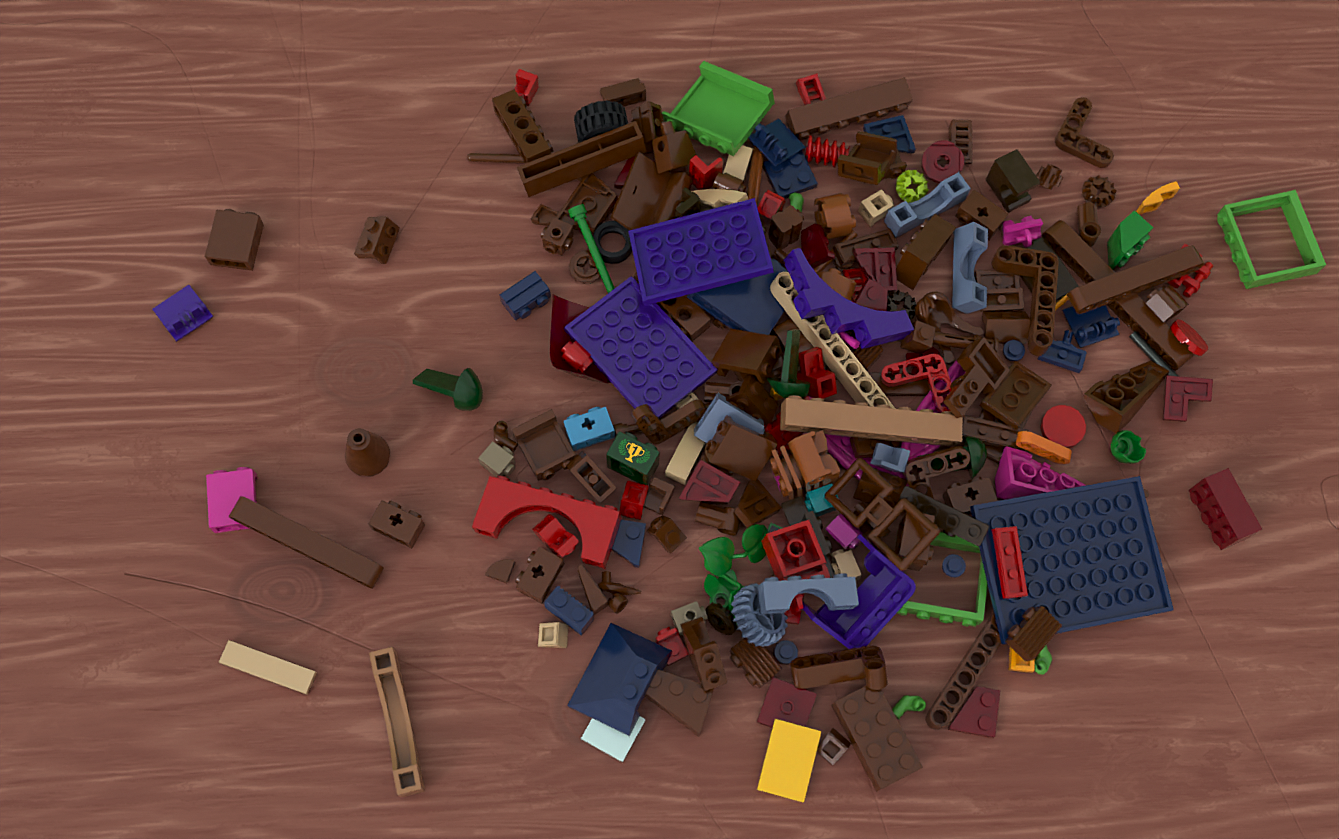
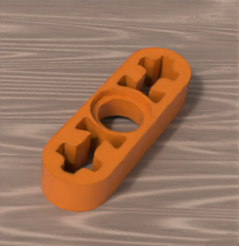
(1043, 447)

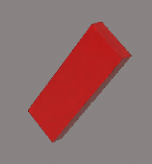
(1009, 562)

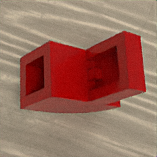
(812, 370)
(555, 536)

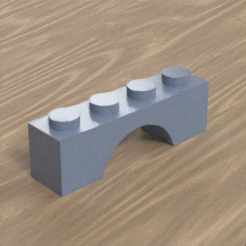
(910, 215)
(969, 244)
(836, 592)

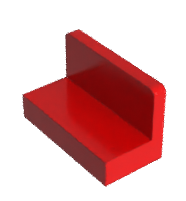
(703, 175)

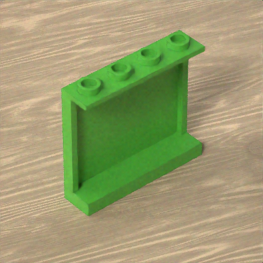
(721, 109)

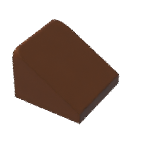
(833, 746)

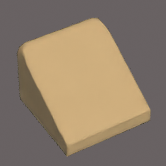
(553, 635)

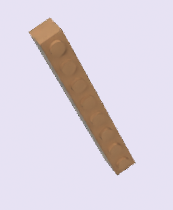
(870, 421)

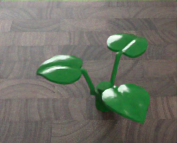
(720, 552)

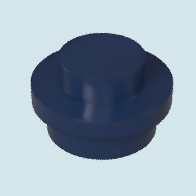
(1013, 350)
(953, 565)
(785, 651)

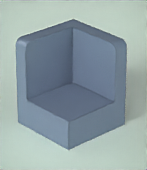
(890, 458)

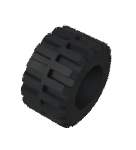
(598, 119)

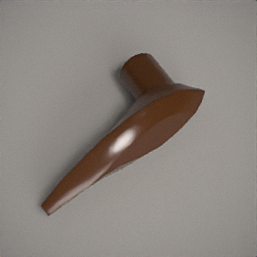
(611, 587)

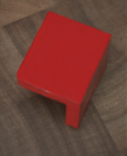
(526, 85)

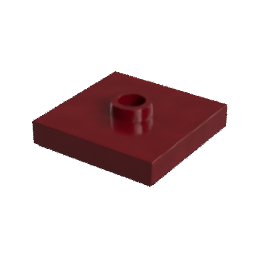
(786, 704)

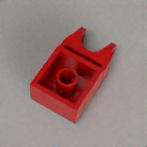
(807, 561)

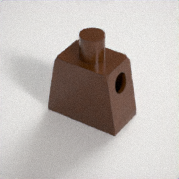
(672, 149)

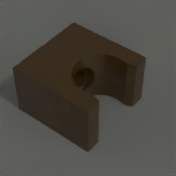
(1011, 180)

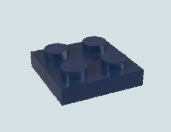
(790, 175)

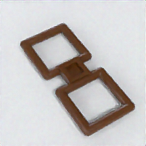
(882, 514)

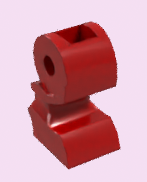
(771, 204)

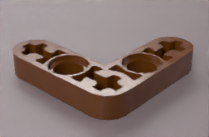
(1072, 134)
(661, 430)
(927, 471)

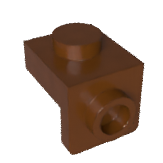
(666, 533)

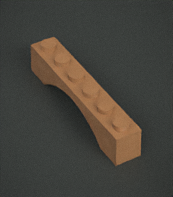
(398, 722)

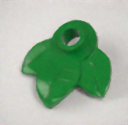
(720, 588)

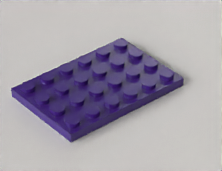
(700, 251)
(640, 349)

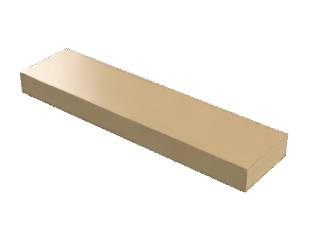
(267, 667)

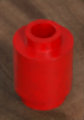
(576, 356)

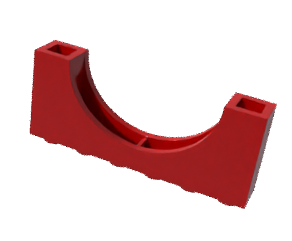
(507, 500)

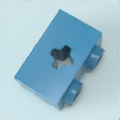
(580, 436)

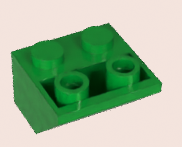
(1127, 240)

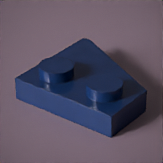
(629, 541)

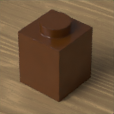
(920, 338)

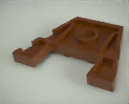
(592, 193)

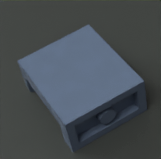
(717, 412)

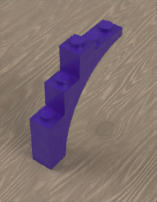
(841, 314)

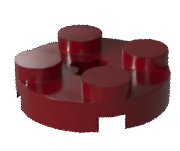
(933, 153)

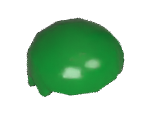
(1127, 447)

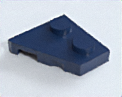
(893, 128)

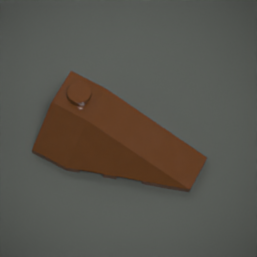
(1120, 398)

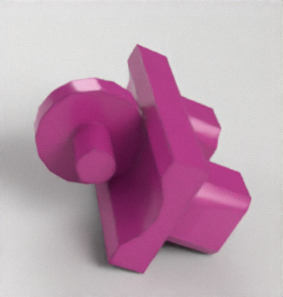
(1022, 232)

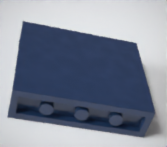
(744, 304)

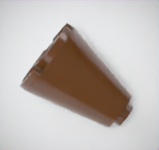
(366, 452)

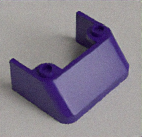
(878, 601)

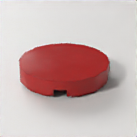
(1187, 334)
(1063, 426)

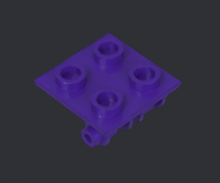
(182, 313)

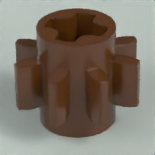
(1050, 176)

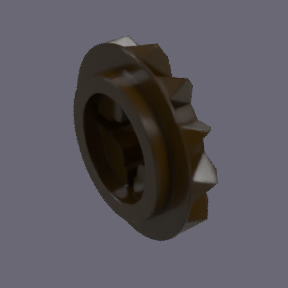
(897, 297)
(721, 619)

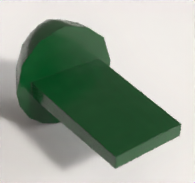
(788, 383)
(464, 388)
(977, 452)

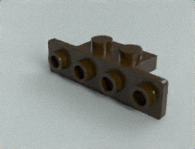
(797, 512)
(947, 518)

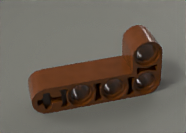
(841, 666)

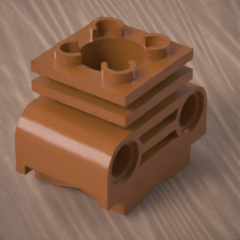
(805, 466)

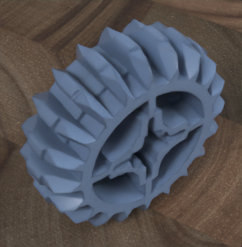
(758, 628)

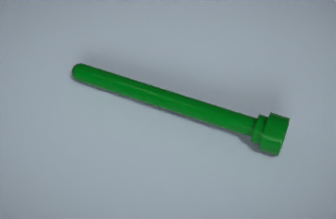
(578, 213)

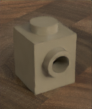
(498, 460)
(687, 613)

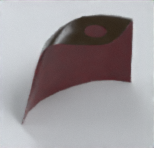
(562, 314)

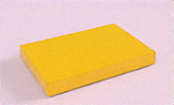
(789, 760)

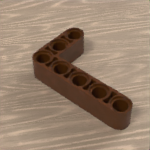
(1040, 293)

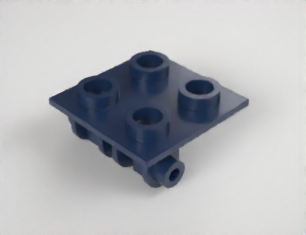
(776, 141)
(1091, 325)

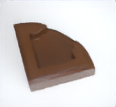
(501, 570)

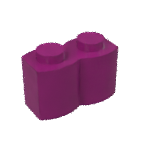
(844, 532)

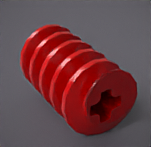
(825, 151)

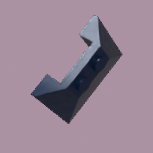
(618, 678)

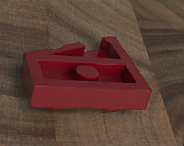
(878, 265)
(709, 485)
(979, 713)

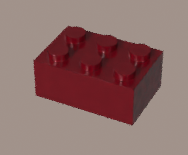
(1224, 509)

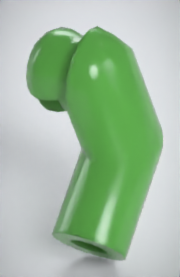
(796, 200)
(1043, 661)
(908, 703)

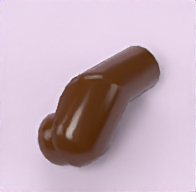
(501, 436)

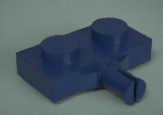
(1065, 354)

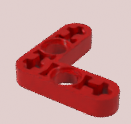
(930, 373)

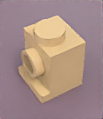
(868, 207)
(845, 563)

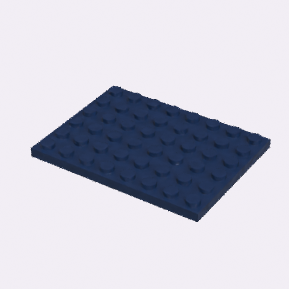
(1083, 555)

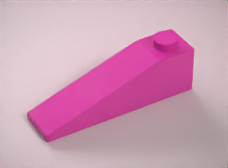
(1023, 476)

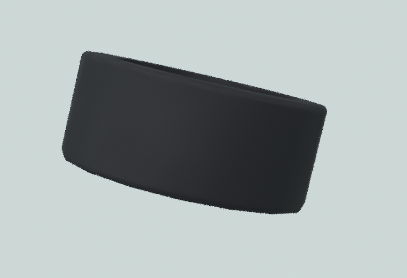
(613, 227)

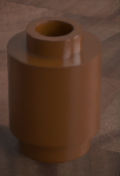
(728, 182)

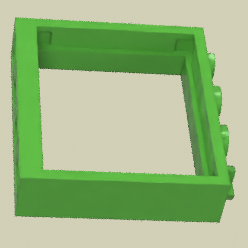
(1298, 225)
(948, 615)

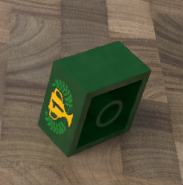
(633, 458)

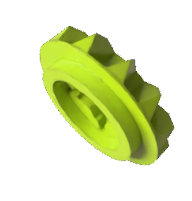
(904, 181)

